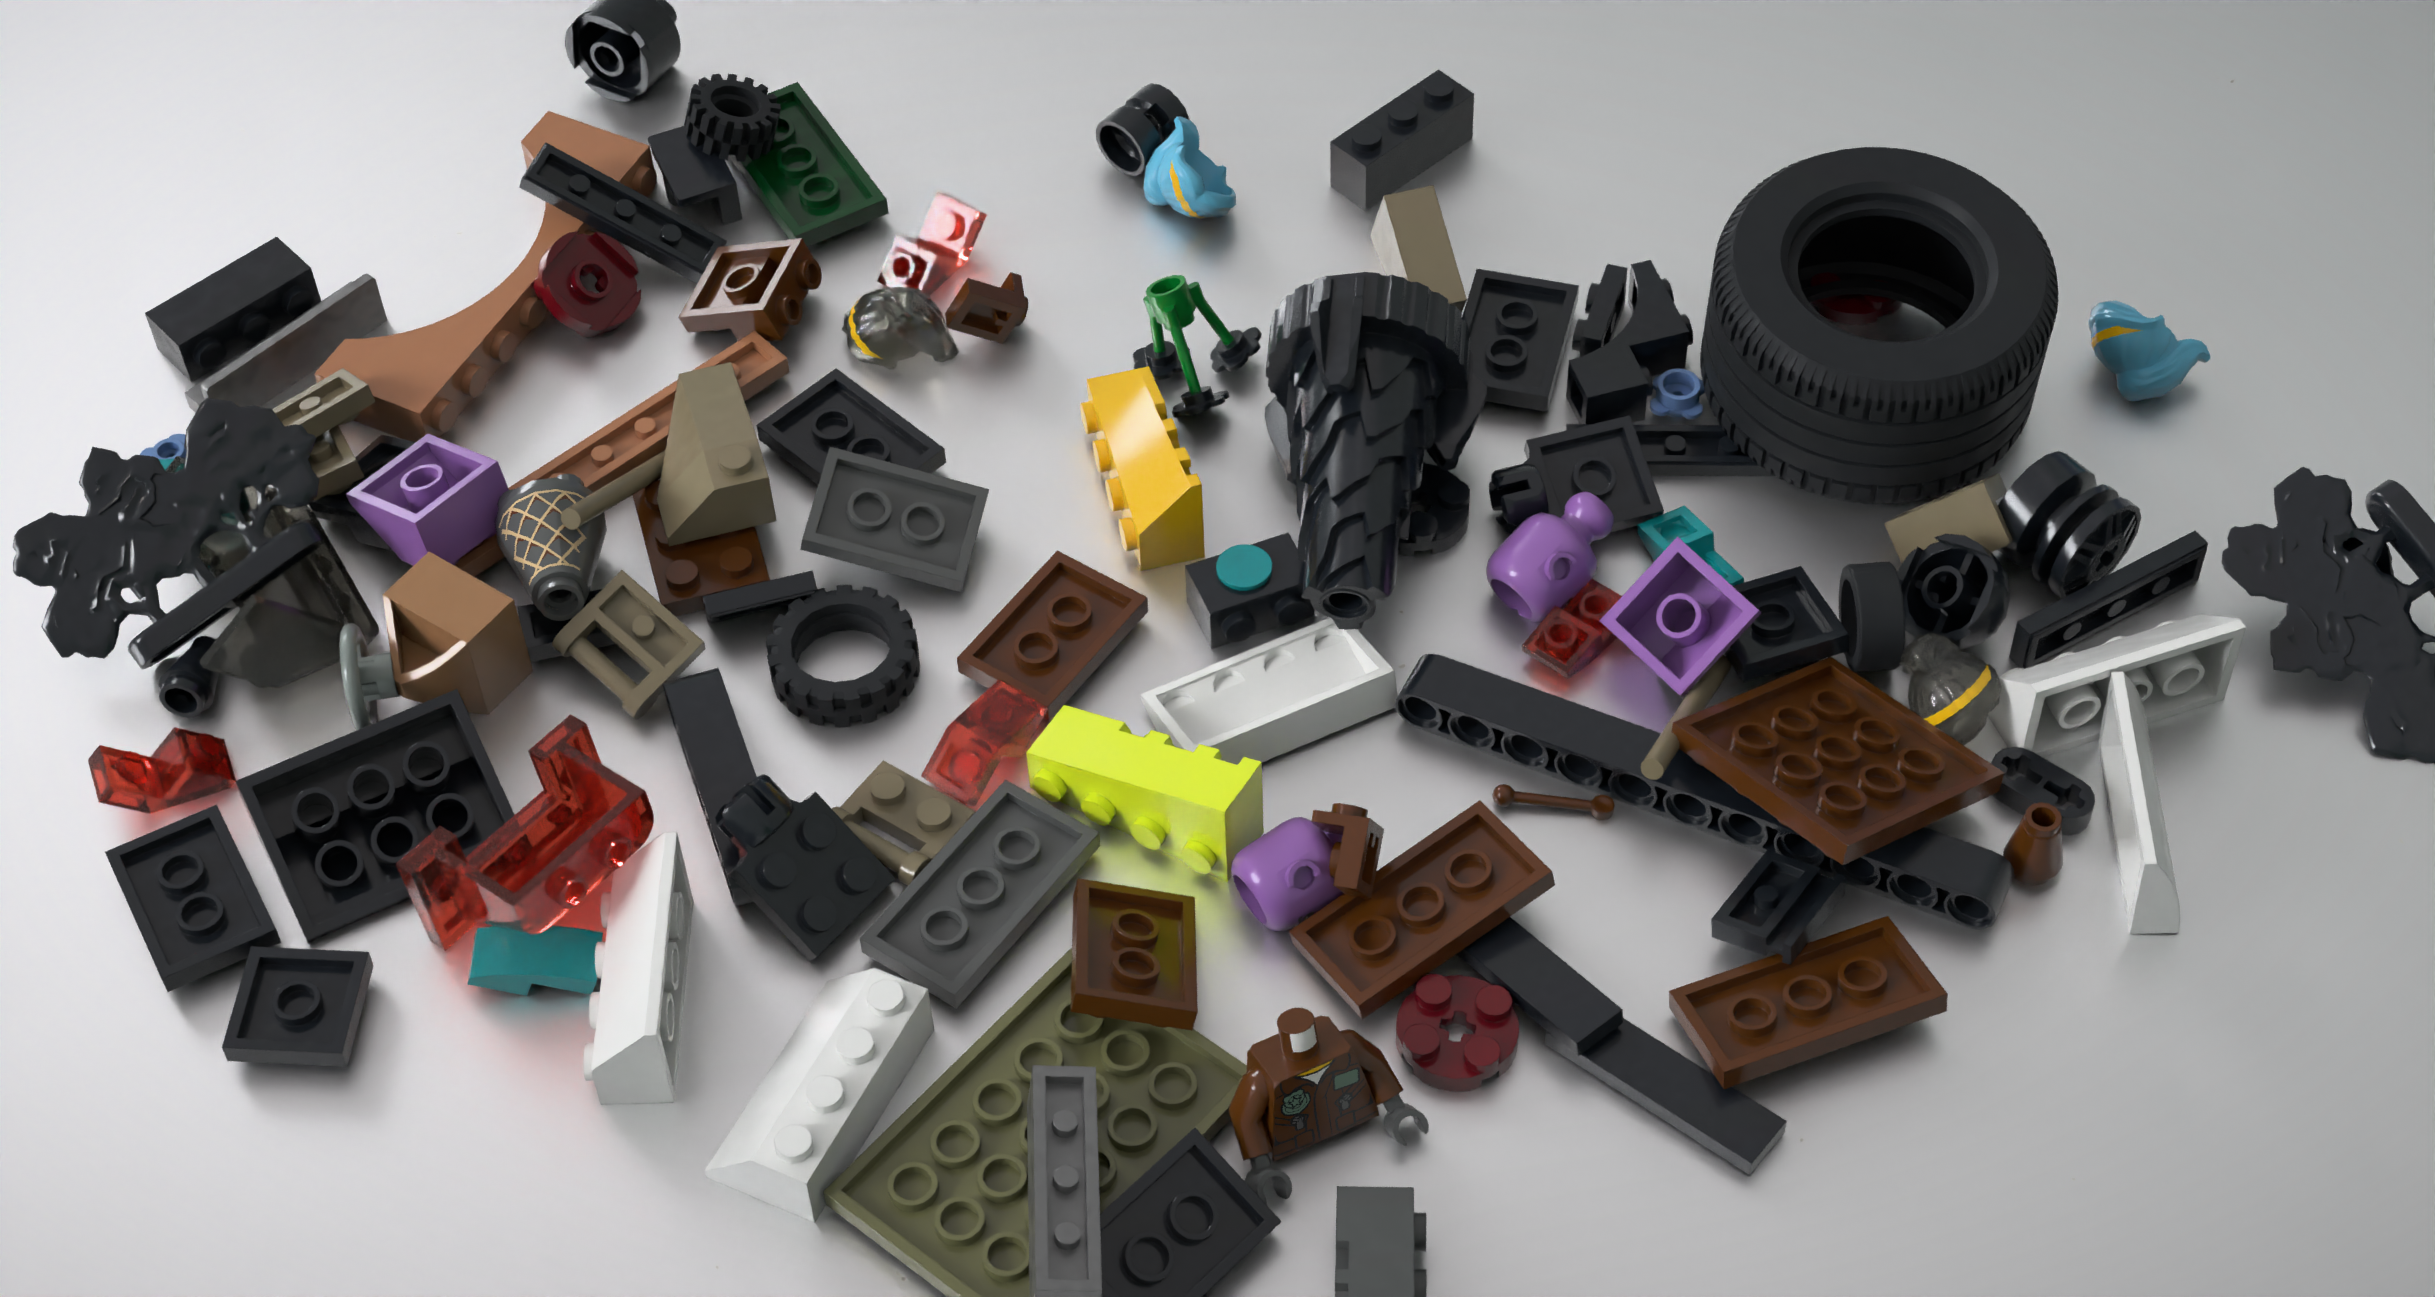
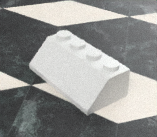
(2171, 666)
(641, 977)
(825, 1091)

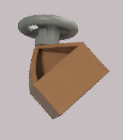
(442, 637)

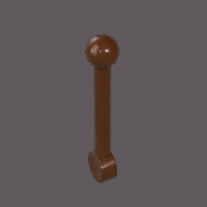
(1600, 807)

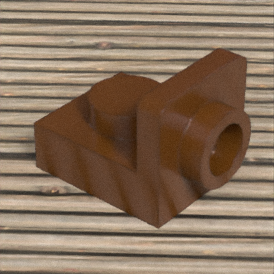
(988, 309)
(1357, 855)

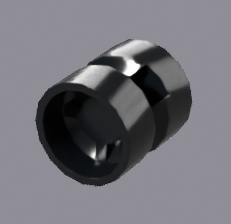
(1138, 128)

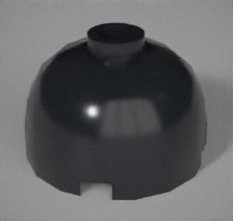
(1954, 591)

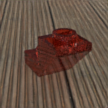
(939, 249)
(974, 743)
(178, 771)

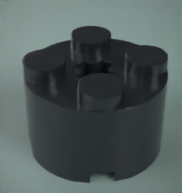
(624, 45)

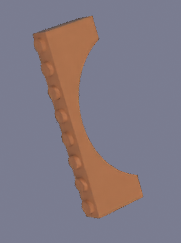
(435, 371)

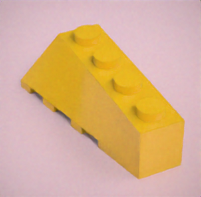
(1145, 469)

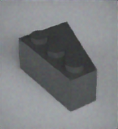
(1378, 1243)

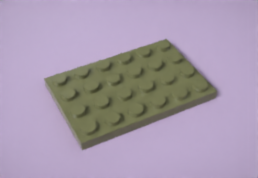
(952, 1171)

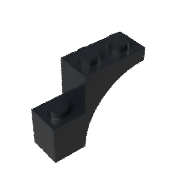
(1618, 375)

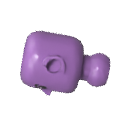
(1549, 557)
(1286, 873)

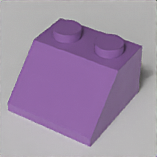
(432, 500)
(1680, 617)

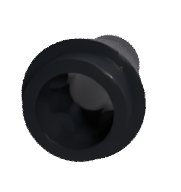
(186, 685)

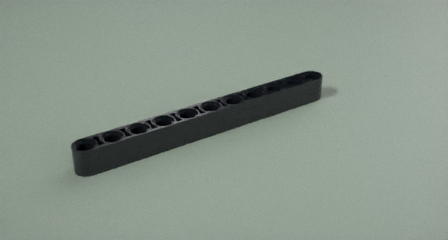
(1606, 757)

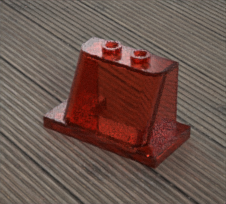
(542, 856)

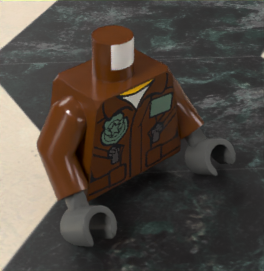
(1307, 1089)

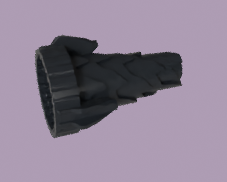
(1362, 387)

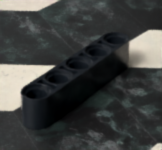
(713, 755)

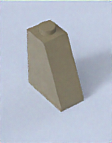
(1415, 243)

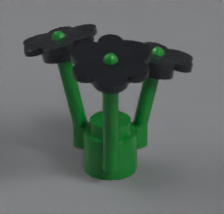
(1172, 303)

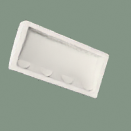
(1276, 694)
(2136, 812)

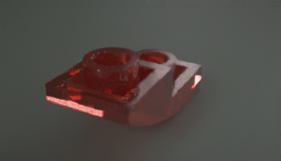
(1574, 636)

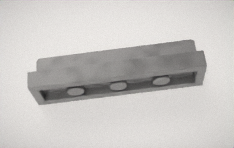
(295, 347)
(1063, 1183)

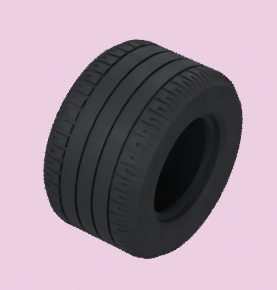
(1862, 412)

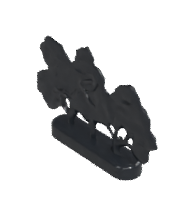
(151, 528)
(2340, 604)

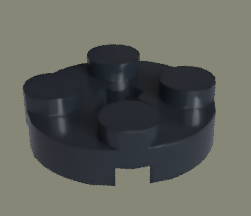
(1447, 512)

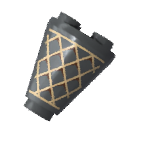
(545, 555)

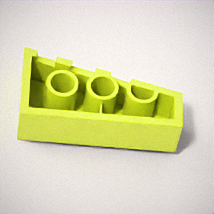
(1150, 788)

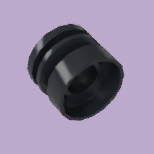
(2066, 524)

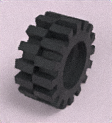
(732, 117)

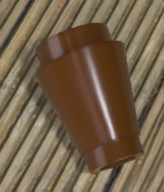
(2036, 845)

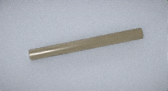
(613, 493)
(1695, 701)

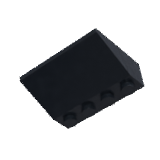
(363, 801)

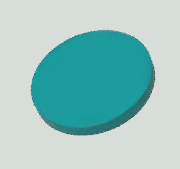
(1244, 567)

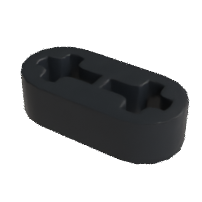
(2044, 784)

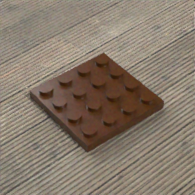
(1836, 759)

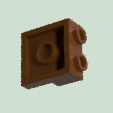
(753, 289)

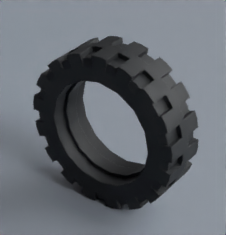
(849, 699)

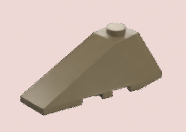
(712, 461)

